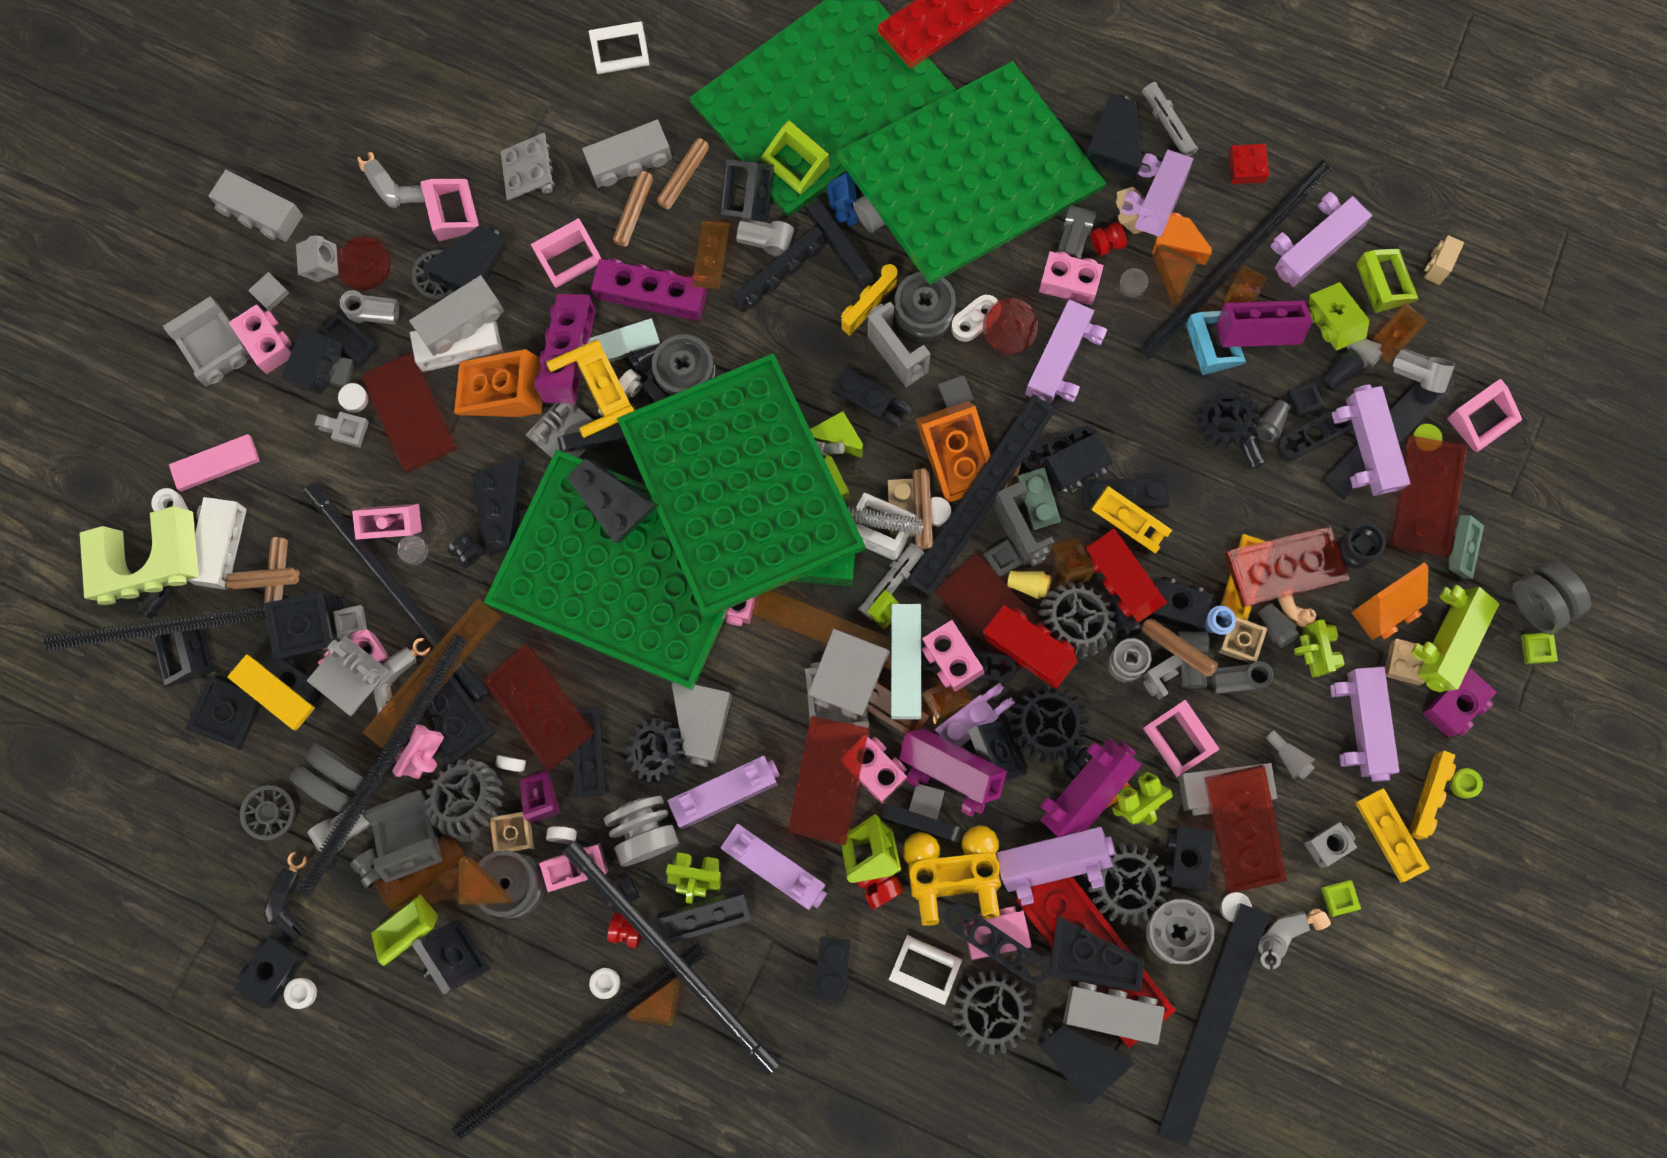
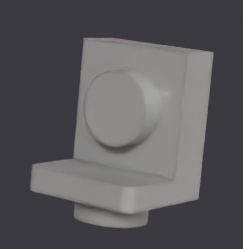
(1166, 671)

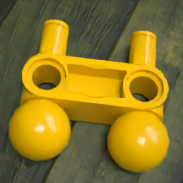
(954, 874)

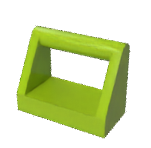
(806, 148)
(1375, 281)
(885, 856)
(403, 929)

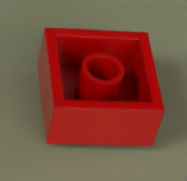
(1248, 164)

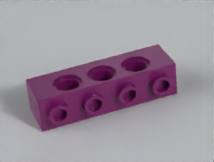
(612, 271)
(569, 329)

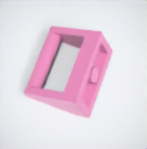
(432, 190)
(561, 241)
(1501, 395)
(1194, 730)

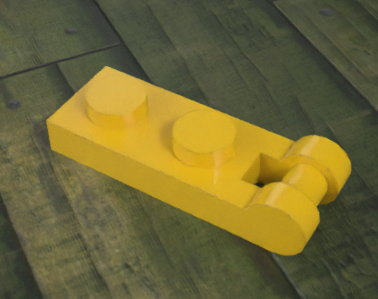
(869, 298)
(1130, 518)

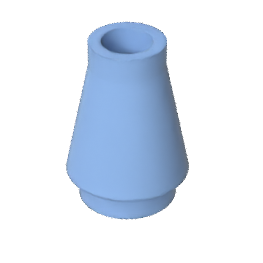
(1220, 620)

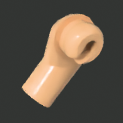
(1296, 614)

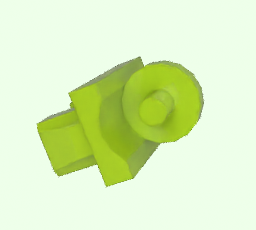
(1317, 648)
(1142, 803)
(692, 880)

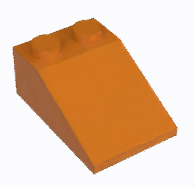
(499, 385)
(954, 447)
(1394, 604)

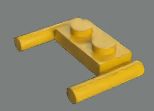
(601, 382)

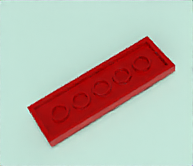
(932, 24)
(1069, 901)

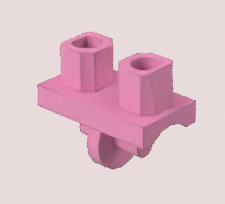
(418, 754)

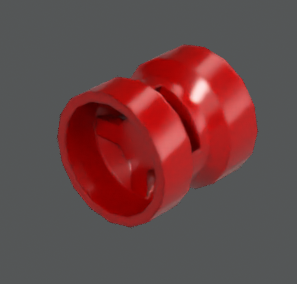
(1109, 238)
(622, 931)

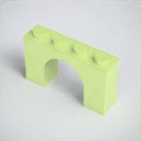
(170, 562)

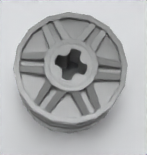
(641, 830)
(1197, 935)

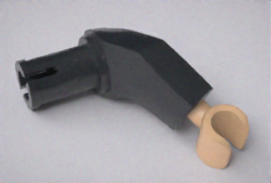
(279, 901)

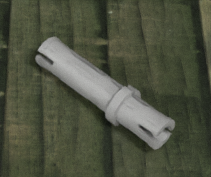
(1154, 94)
(912, 555)

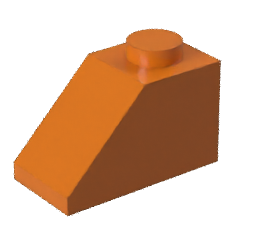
(1185, 238)

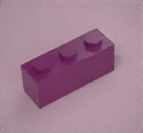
(1263, 323)

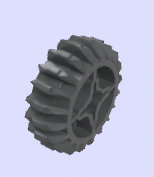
(1075, 601)
(462, 816)
(1138, 893)
(1016, 1021)

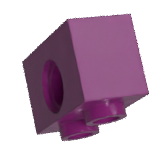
(1444, 710)

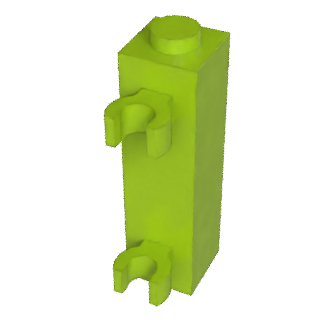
(1458, 638)

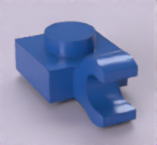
(841, 196)

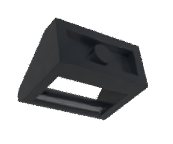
(757, 190)
(193, 656)

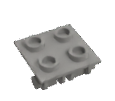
(527, 167)
(558, 421)
(347, 675)

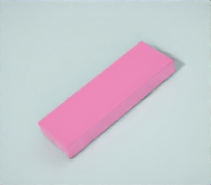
(214, 463)

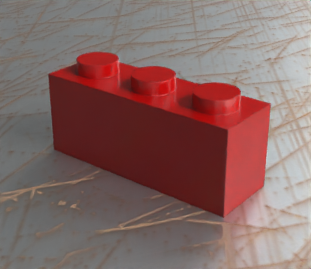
(1125, 576)
(1030, 645)

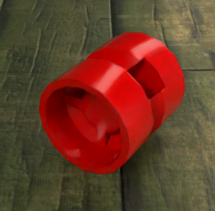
(881, 890)

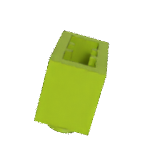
(1338, 316)

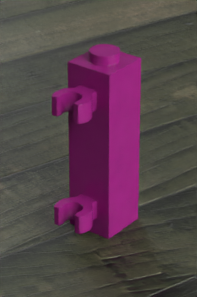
(952, 766)
(1091, 789)

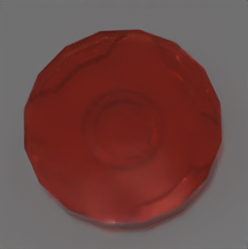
(363, 263)
(1010, 326)

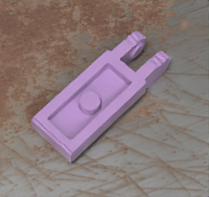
(974, 714)

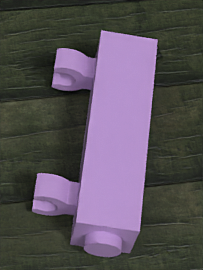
(1163, 194)
(1322, 242)
(1059, 352)
(1376, 441)
(1371, 722)
(723, 792)
(1056, 860)
(774, 867)

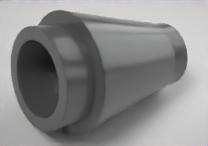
(1272, 421)
(1278, 626)

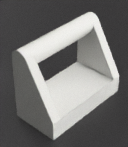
(615, 32)
(876, 541)
(917, 985)

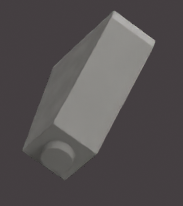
(701, 721)

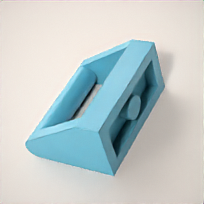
(1203, 346)

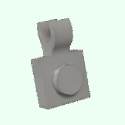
(344, 429)

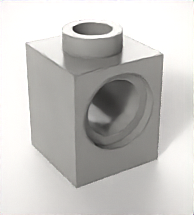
(317, 258)
(1318, 844)

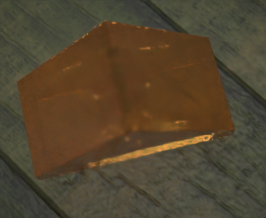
(1174, 270)
(1245, 286)
(1399, 331)
(1072, 562)
(943, 701)
(478, 887)
(661, 1006)

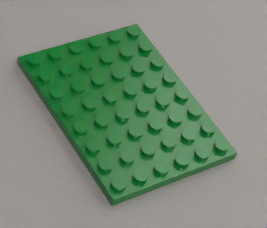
(825, 77)
(970, 171)
(740, 485)
(602, 593)

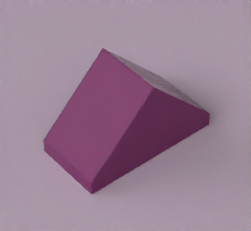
(538, 797)

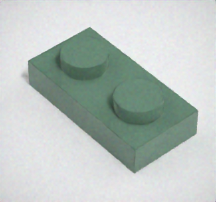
(1039, 499)
(1466, 547)

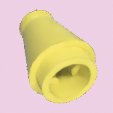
(1030, 582)

